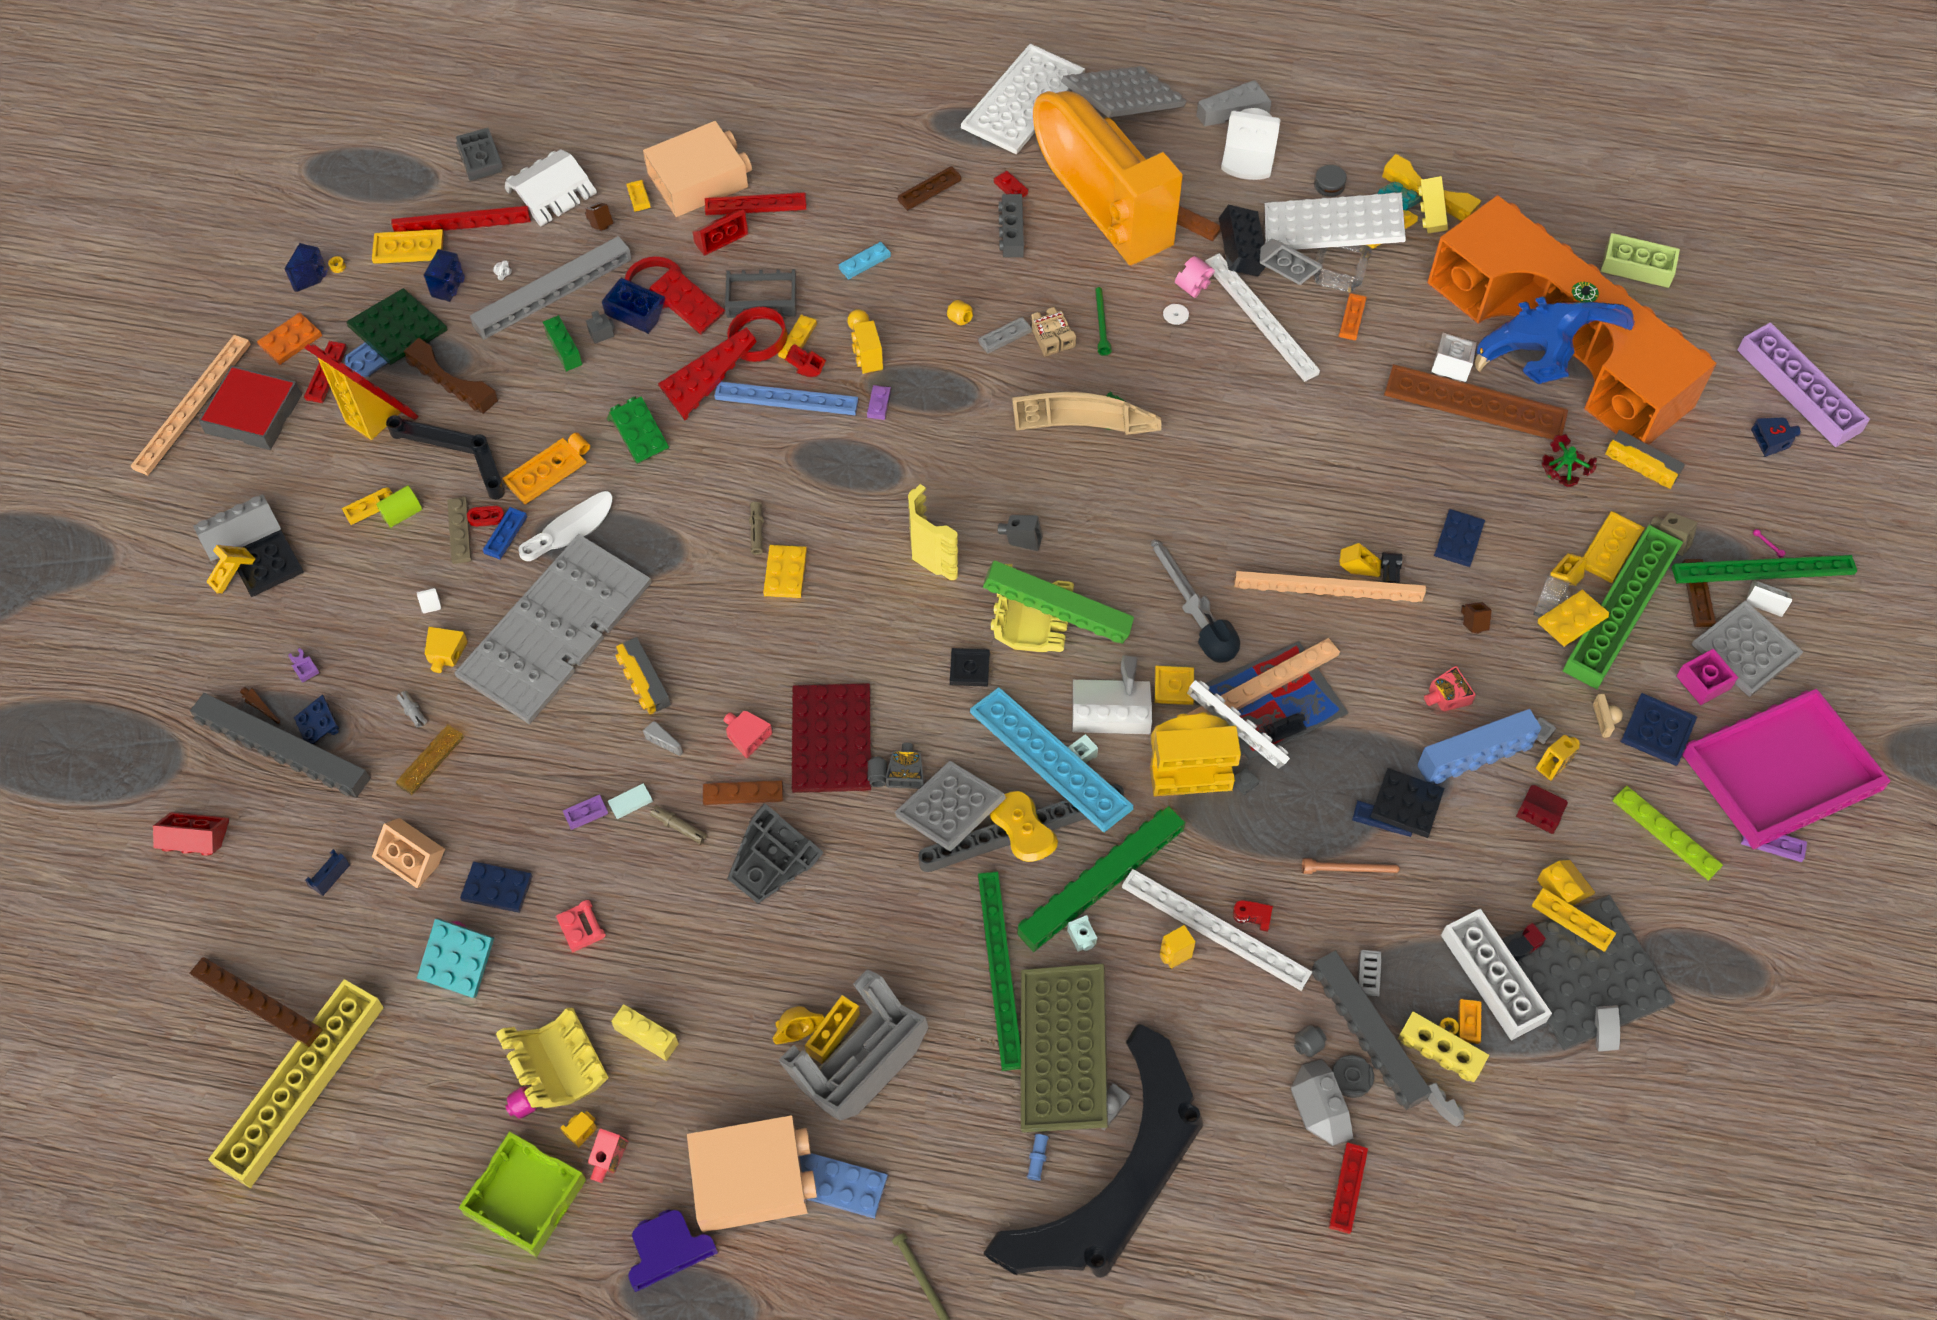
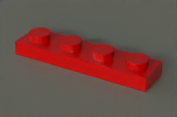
(319, 385)
(1348, 1188)

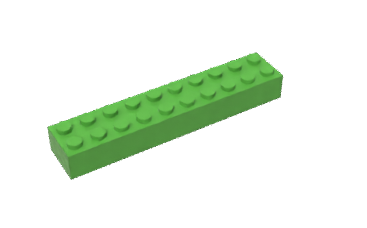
(1625, 605)

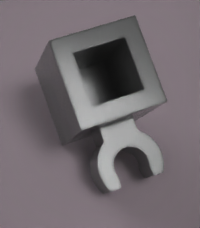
(600, 327)

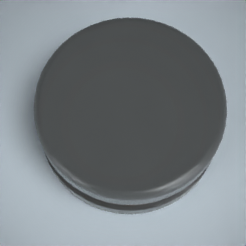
(1330, 180)

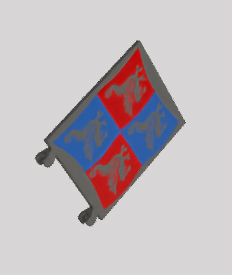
(1305, 695)

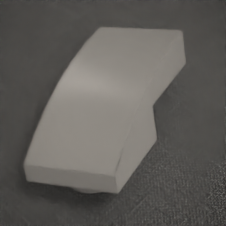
(1608, 1028)
(1449, 1110)

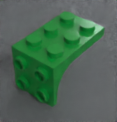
(638, 429)

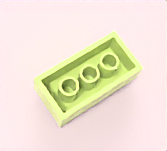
(1640, 260)

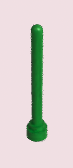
(1104, 345)

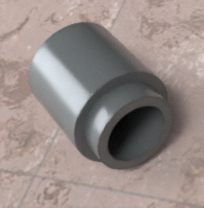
(877, 771)

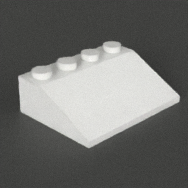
(1107, 708)

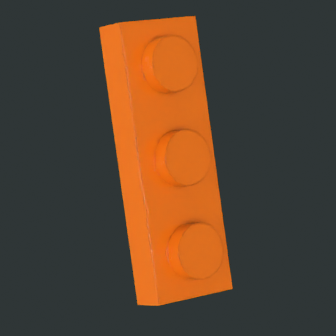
(1352, 316)

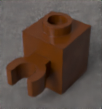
(599, 216)
(1476, 617)

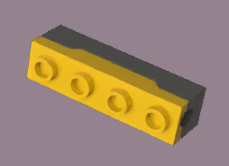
(1644, 459)
(642, 674)

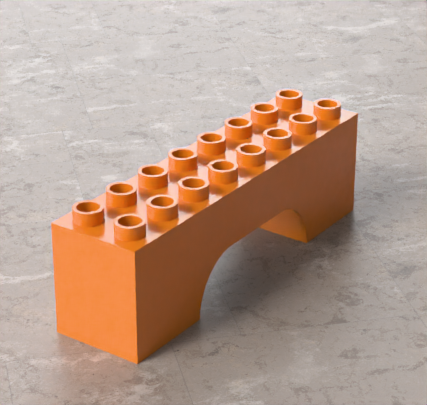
(1640, 375)

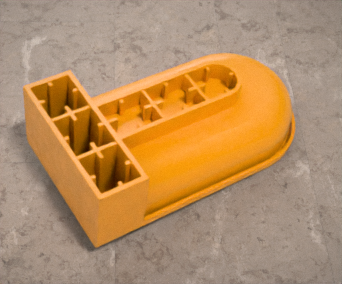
(1107, 175)

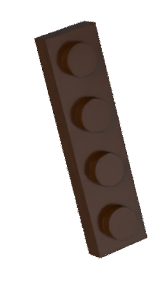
(929, 188)
(1700, 601)

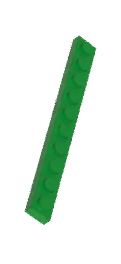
(1764, 569)
(1000, 971)

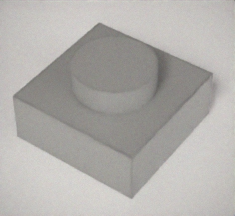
(1546, 730)

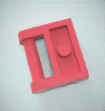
(574, 929)

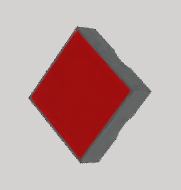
(250, 407)

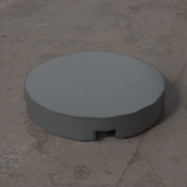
(1353, 1076)

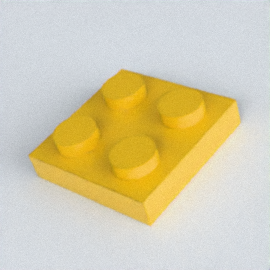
(1173, 685)

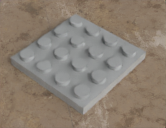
(1749, 647)
(950, 805)

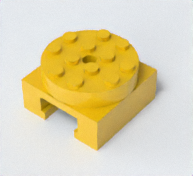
(1193, 755)

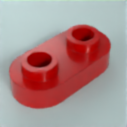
(485, 515)

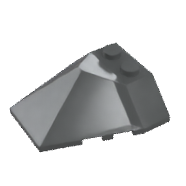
(770, 855)

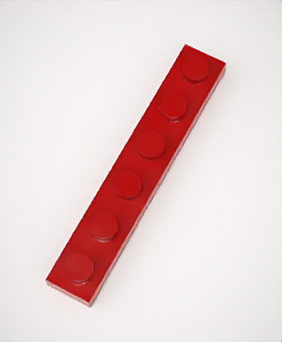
(755, 203)

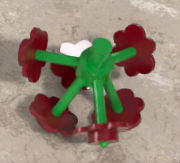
(1570, 458)

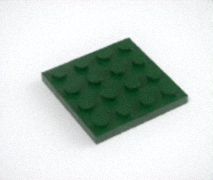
(395, 325)

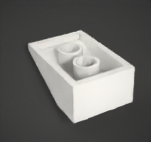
(1454, 357)

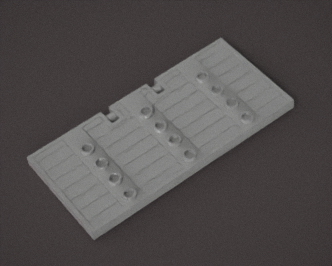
(555, 620)

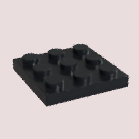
(272, 564)
(1407, 803)

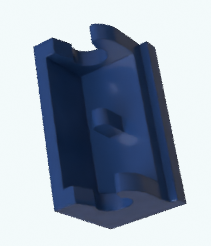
(329, 873)

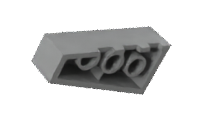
(1219, 107)

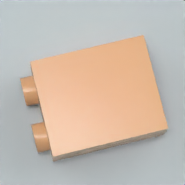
(697, 167)
(749, 1173)

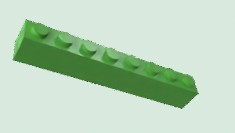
(1058, 602)

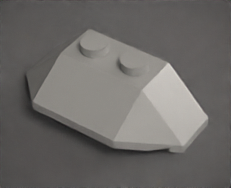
(1322, 1103)

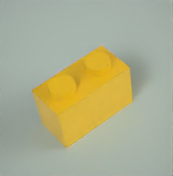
(1177, 947)

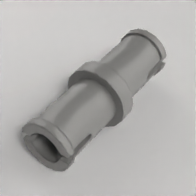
(411, 709)

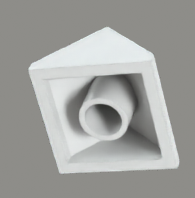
(1768, 598)

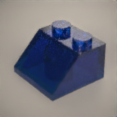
(305, 267)

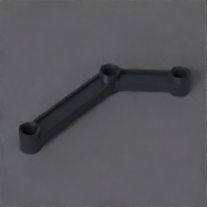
(453, 440)

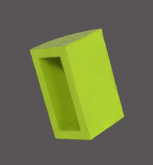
(399, 506)

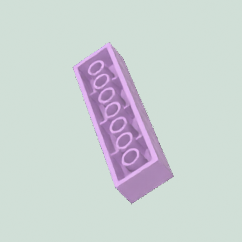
(1803, 385)

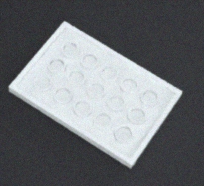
(1245, 730)

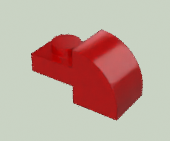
(808, 364)

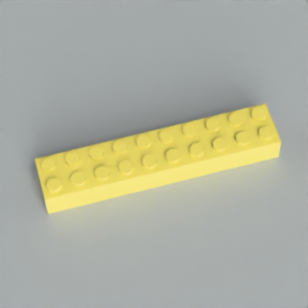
(296, 1085)

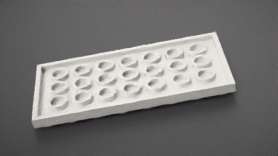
(1007, 109)
(1336, 221)

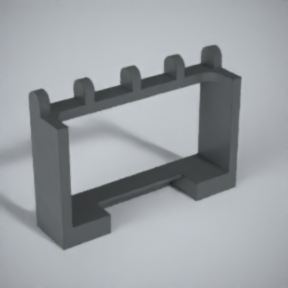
(785, 307)

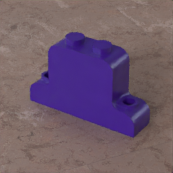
(666, 1248)

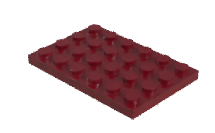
(831, 738)

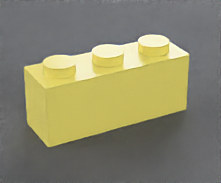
(1433, 205)
(645, 1032)

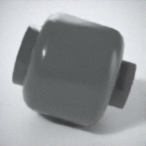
(1310, 1041)

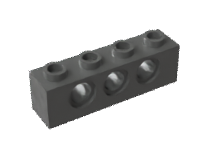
(1012, 225)

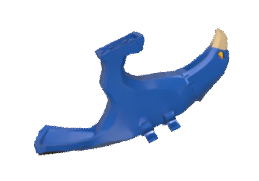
(1548, 330)

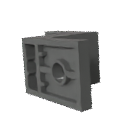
(479, 154)

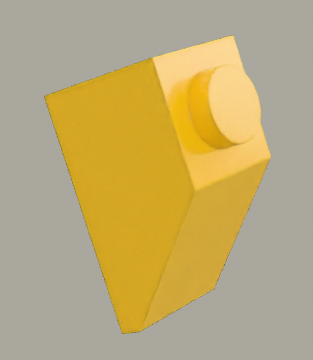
(1360, 561)
(1570, 569)

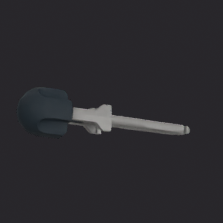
(1217, 637)

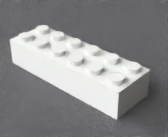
(1496, 974)

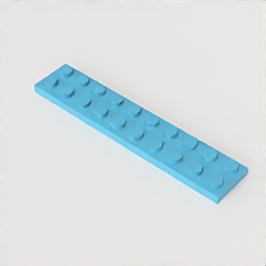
(1052, 759)

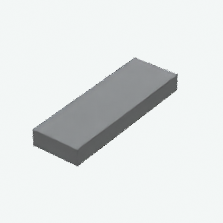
(1005, 335)

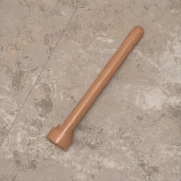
(1310, 866)

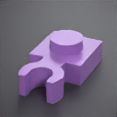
(303, 666)

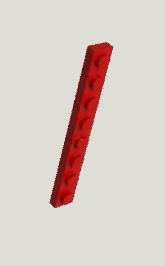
(463, 220)

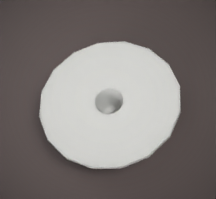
(1176, 314)

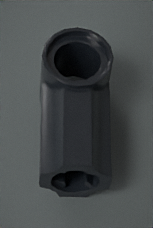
(1391, 567)

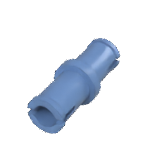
(1037, 1157)

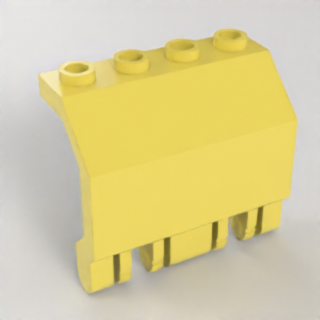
(931, 545)
(1027, 627)
(554, 1060)

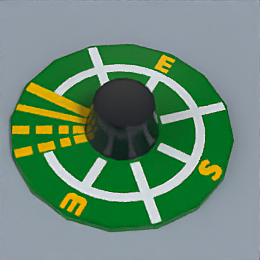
(1585, 292)

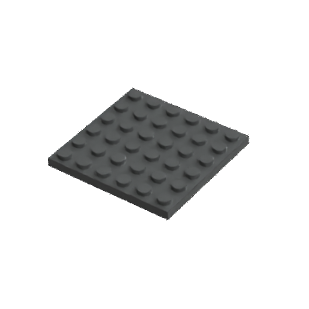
(1579, 977)

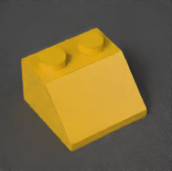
(1565, 882)

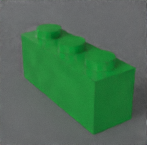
(562, 343)

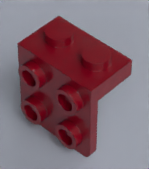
(1542, 809)

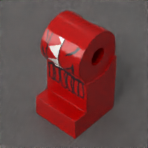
(1253, 912)

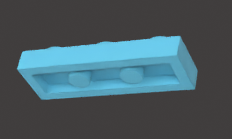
(864, 260)

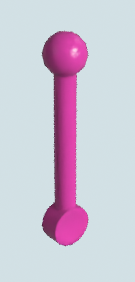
(1780, 553)

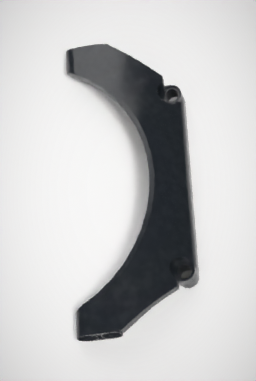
(1111, 1218)

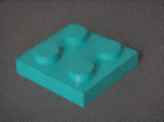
(1409, 197)

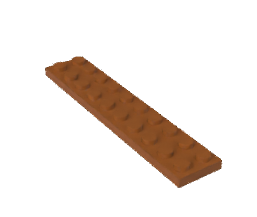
(1476, 402)

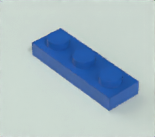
(505, 533)

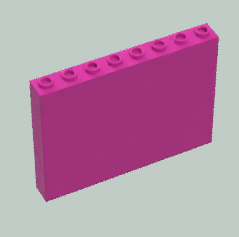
(1785, 768)

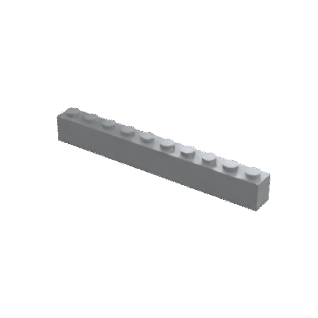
(550, 287)

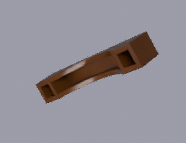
(475, 393)

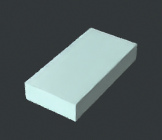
(630, 801)

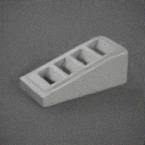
(1128, 672)
(660, 737)
(1366, 959)

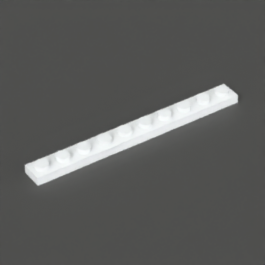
(1263, 319)
(1217, 929)

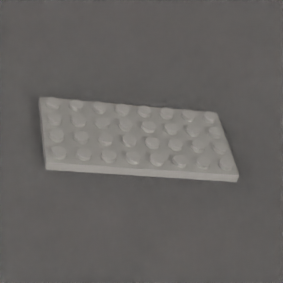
(1124, 91)

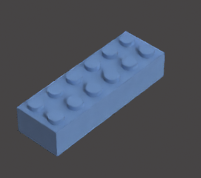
(1479, 747)

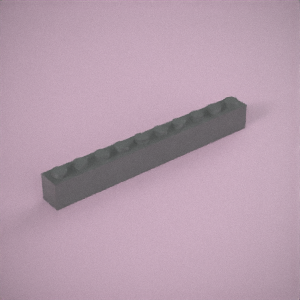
(280, 745)

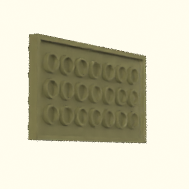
(1063, 1048)

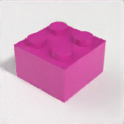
(1707, 676)

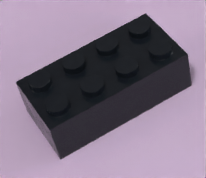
(1242, 239)

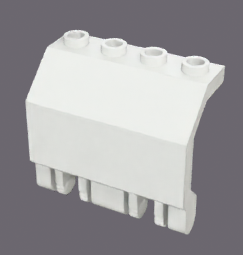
(552, 185)

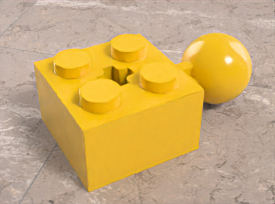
(865, 341)

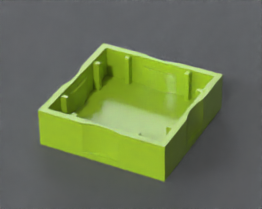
(522, 1194)

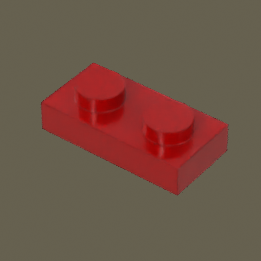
(1010, 184)

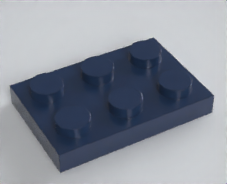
(1459, 538)
(496, 887)

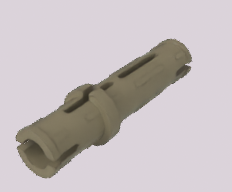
(756, 521)
(678, 824)

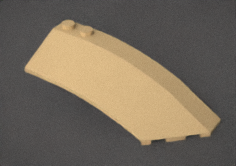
(1082, 410)

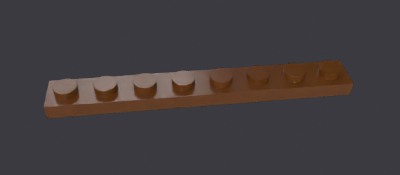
(256, 1002)

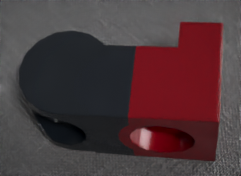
(1528, 943)

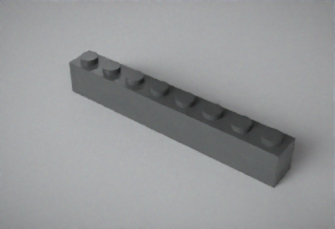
(1371, 1030)

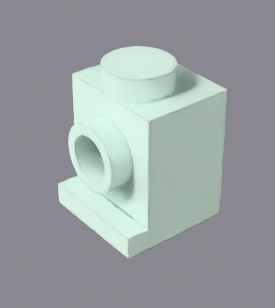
(1085, 747)
(1079, 926)

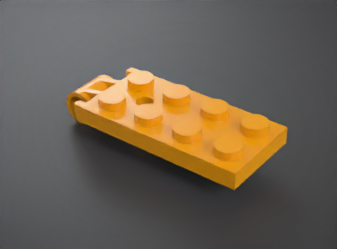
(542, 472)

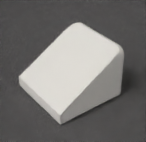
(429, 600)

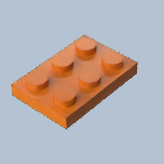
(289, 338)

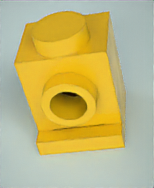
(579, 1128)

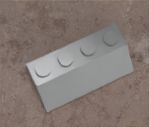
(237, 526)

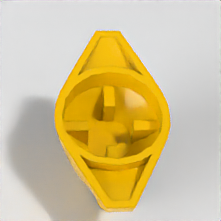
(796, 1025)

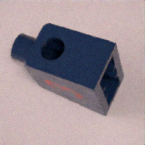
(1774, 434)

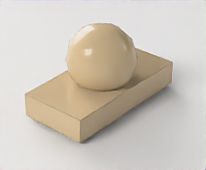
(1606, 715)

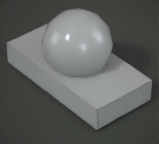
(1116, 1100)

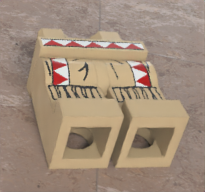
(1052, 331)

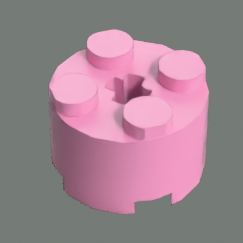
(1194, 276)

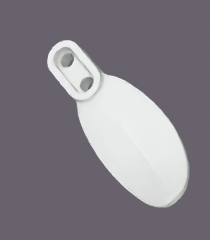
(560, 532)

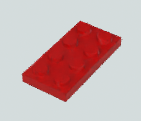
(687, 300)

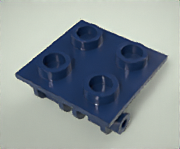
(316, 721)

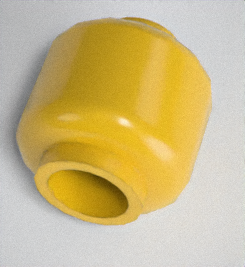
(959, 312)

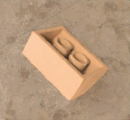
(407, 852)

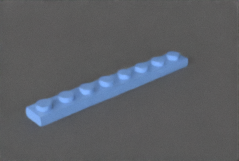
(786, 398)

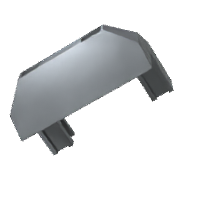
(865, 1058)

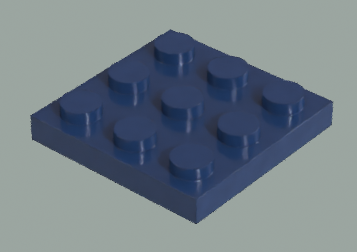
(1659, 729)

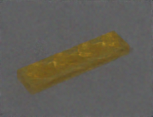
(429, 759)

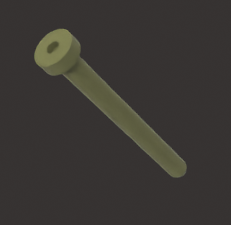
(900, 1241)

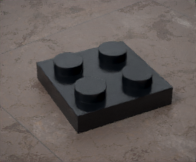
(969, 667)

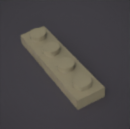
(459, 530)

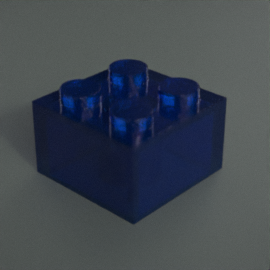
(444, 275)

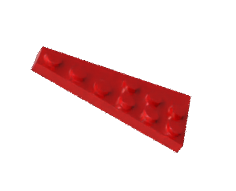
(702, 375)

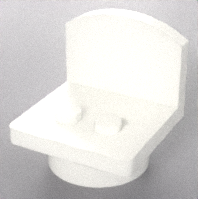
(1250, 144)

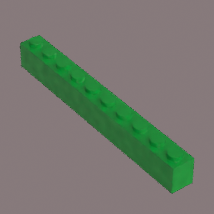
(1100, 878)

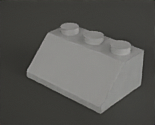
(1288, 261)

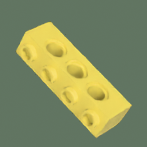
(1454, 1045)

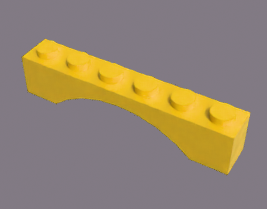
(1457, 204)

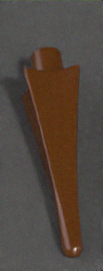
(254, 700)

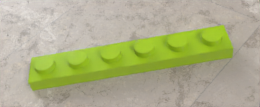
(1667, 833)

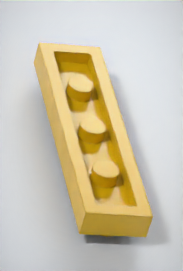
(1573, 919)

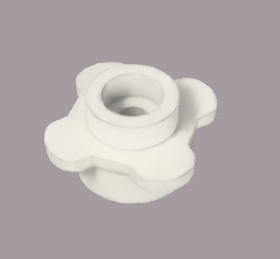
(502, 270)

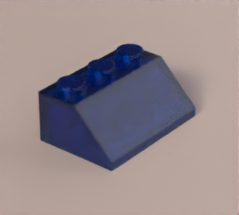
(633, 305)

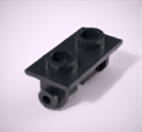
(1285, 727)

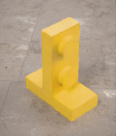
(229, 562)

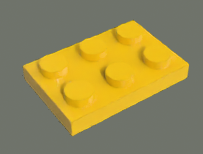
(785, 571)
(1573, 617)

